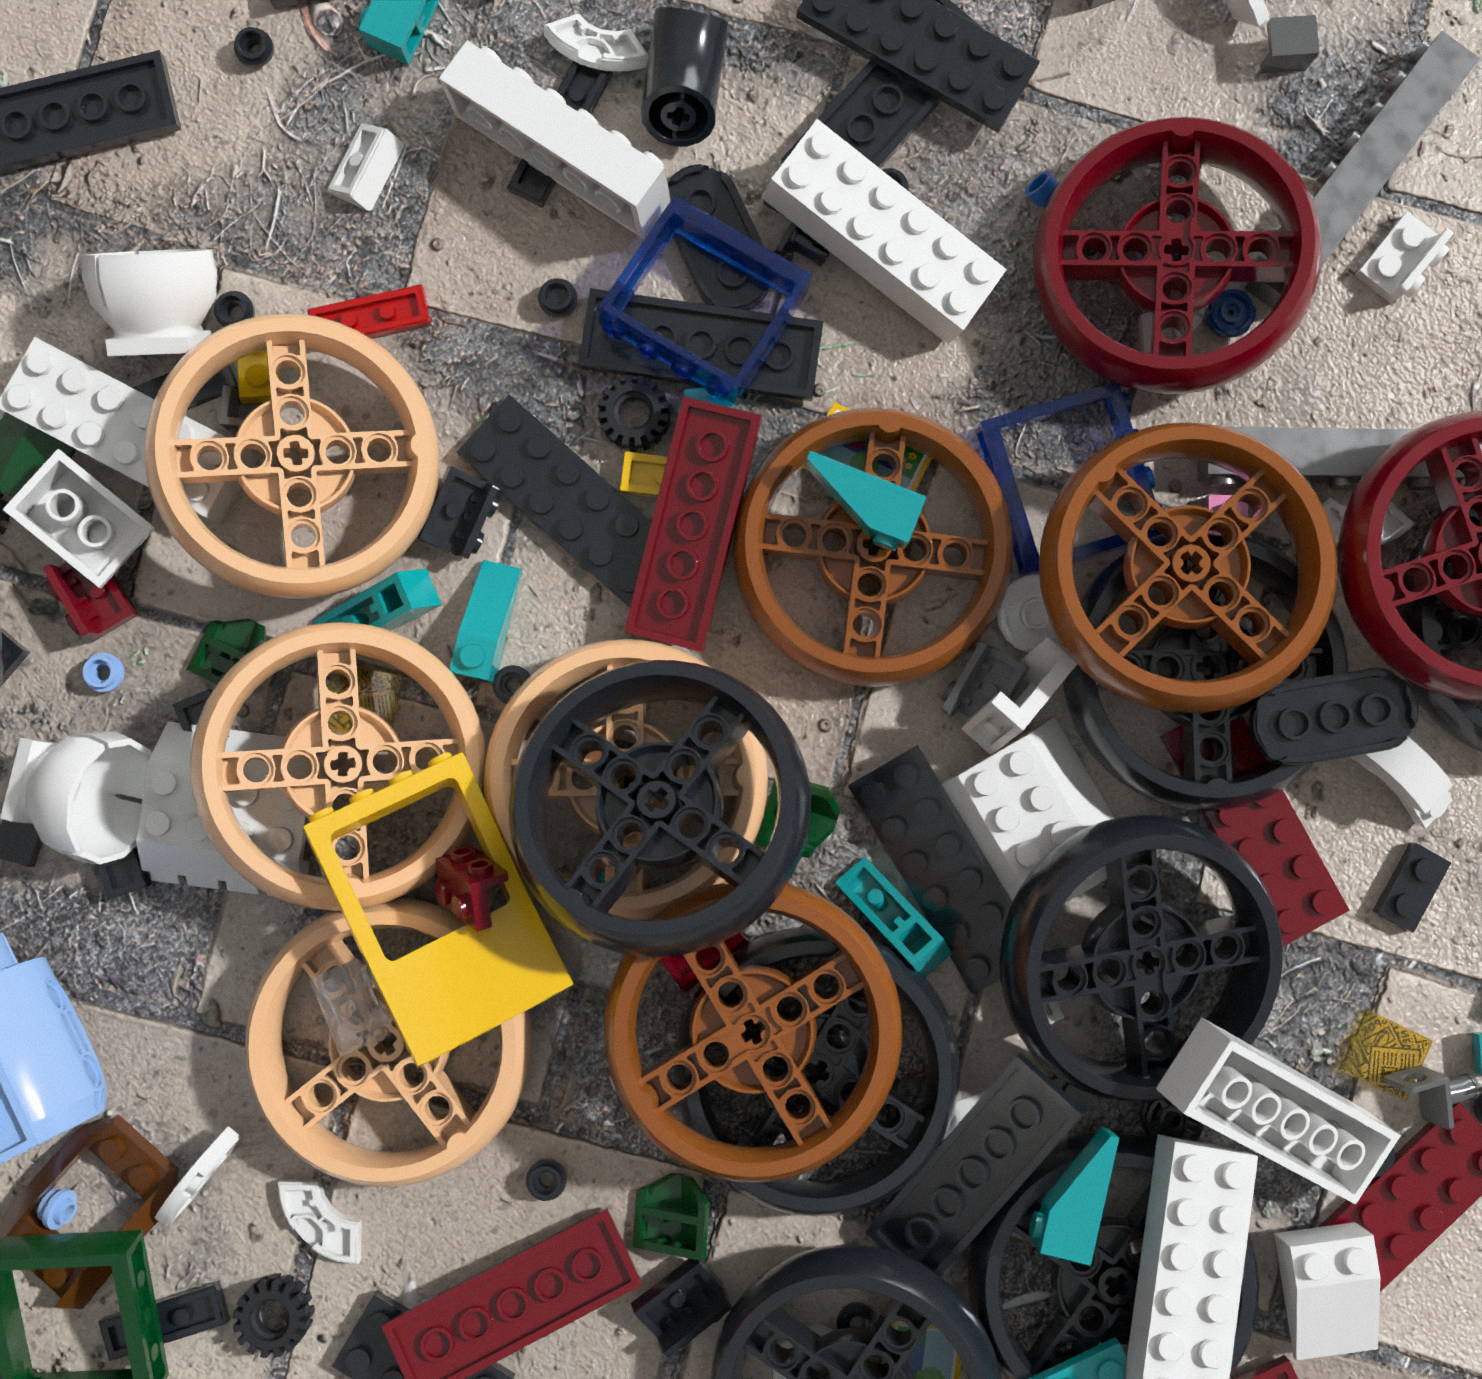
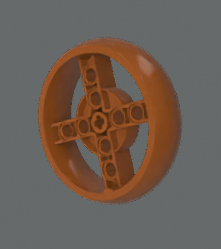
(1269, 486)
(984, 559)
(815, 1133)

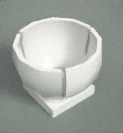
(152, 298)
(74, 792)

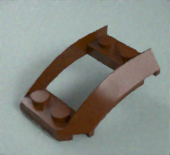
(128, 1157)

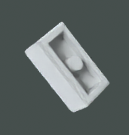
(366, 166)

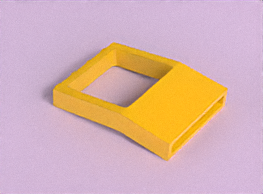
(466, 977)

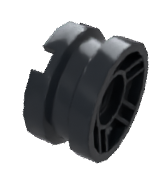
(1153, 1121)

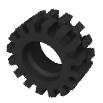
(634, 390)
(256, 1332)

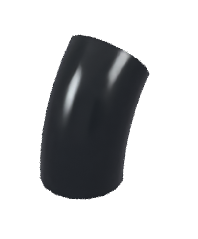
(683, 75)

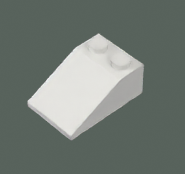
(79, 518)
(1330, 1289)

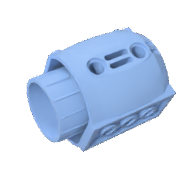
(46, 1058)

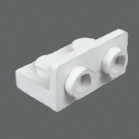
(1402, 257)

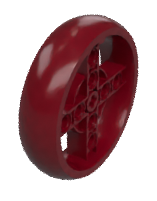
(1179, 148)
(1374, 592)

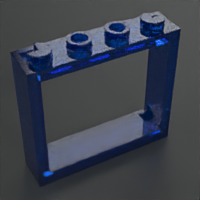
(729, 246)
(997, 460)

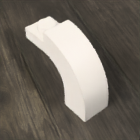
(1413, 778)

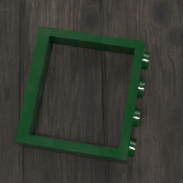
(134, 1288)

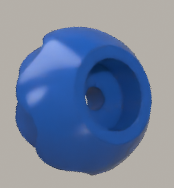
(1241, 307)

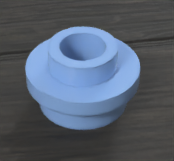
(92, 670)
(57, 1208)

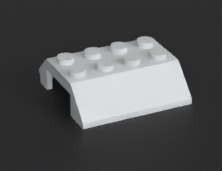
(1028, 803)
(172, 835)

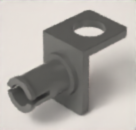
(1435, 1092)

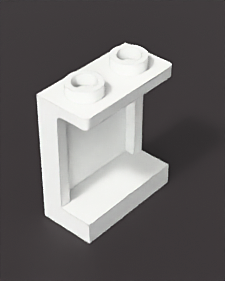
(1004, 719)

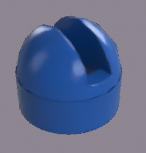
(1041, 188)

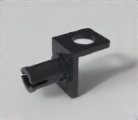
(800, 242)

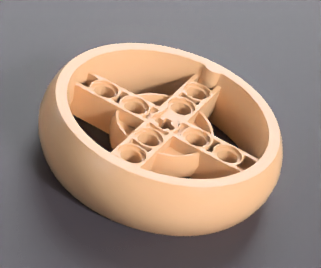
(286, 339)
(335, 648)
(740, 778)
(297, 1113)

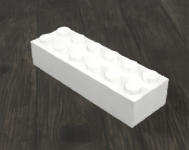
(556, 138)
(883, 232)
(105, 420)
(1277, 1111)
(1191, 1261)

